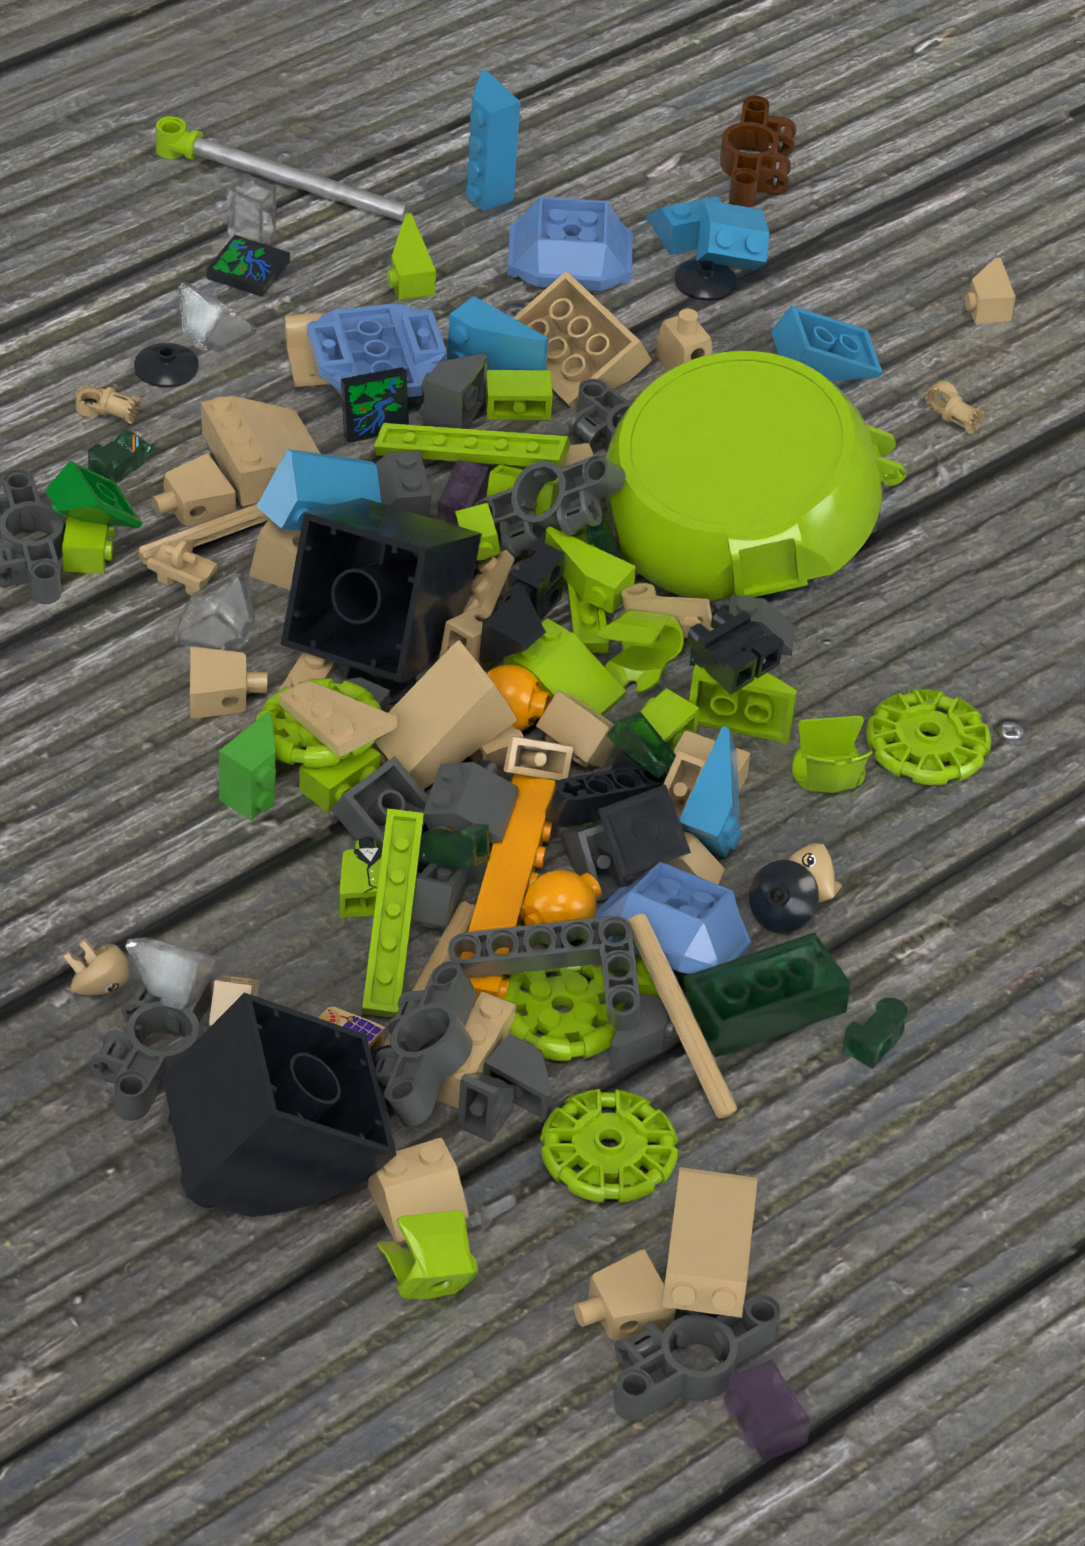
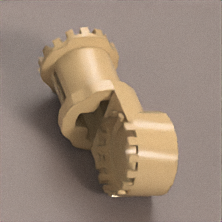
(107, 403)
(955, 409)

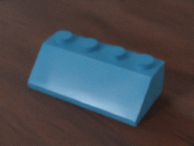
(492, 144)
(315, 481)

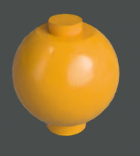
(521, 693)
(561, 897)

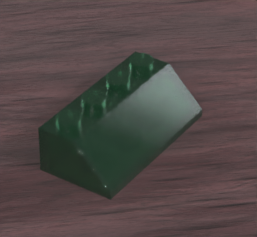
(767, 994)

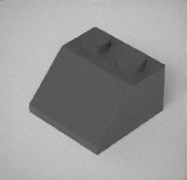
(454, 392)
(404, 482)
(469, 796)
(366, 804)

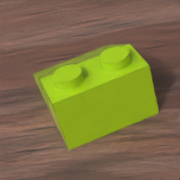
(568, 666)
(756, 710)

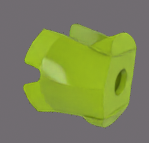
(642, 653)
(828, 754)
(437, 1255)

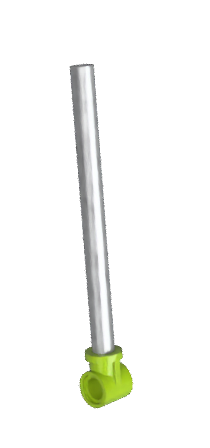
(176, 141)

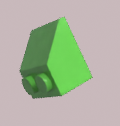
(249, 769)

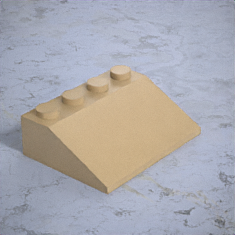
(582, 339)
(251, 441)

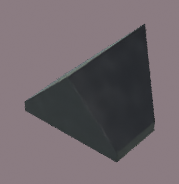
(510, 628)

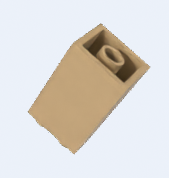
(445, 717)
(710, 1242)

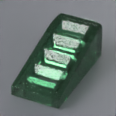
(642, 743)

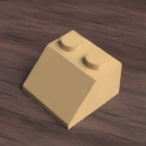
(417, 1182)

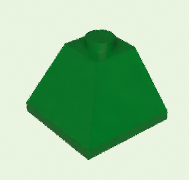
(90, 498)

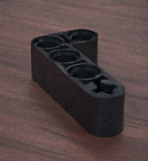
(579, 797)

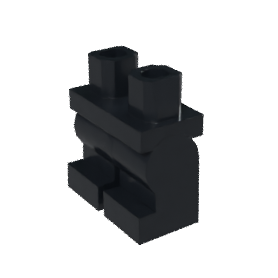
(540, 577)
(734, 648)

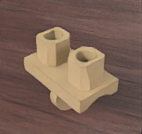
(181, 565)

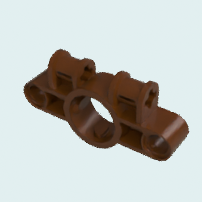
(756, 171)

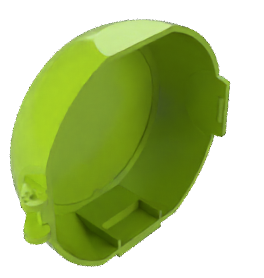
(745, 477)

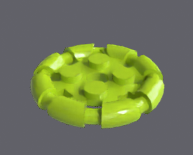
(291, 735)
(926, 754)
(566, 989)
(609, 1163)

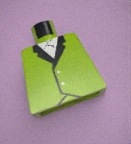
(359, 879)

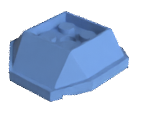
(572, 238)
(376, 340)
(688, 914)

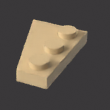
(336, 718)

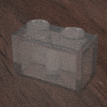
(251, 209)

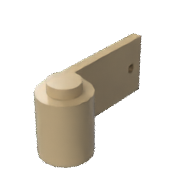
(299, 351)
(685, 610)

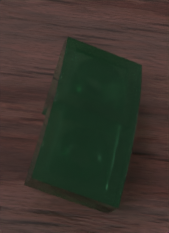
(602, 537)

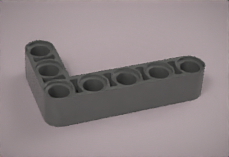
(559, 955)

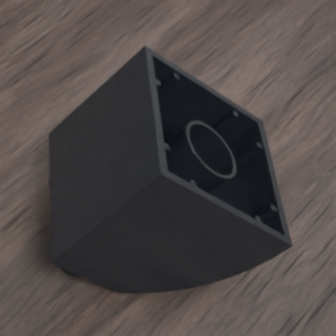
(377, 586)
(275, 1110)

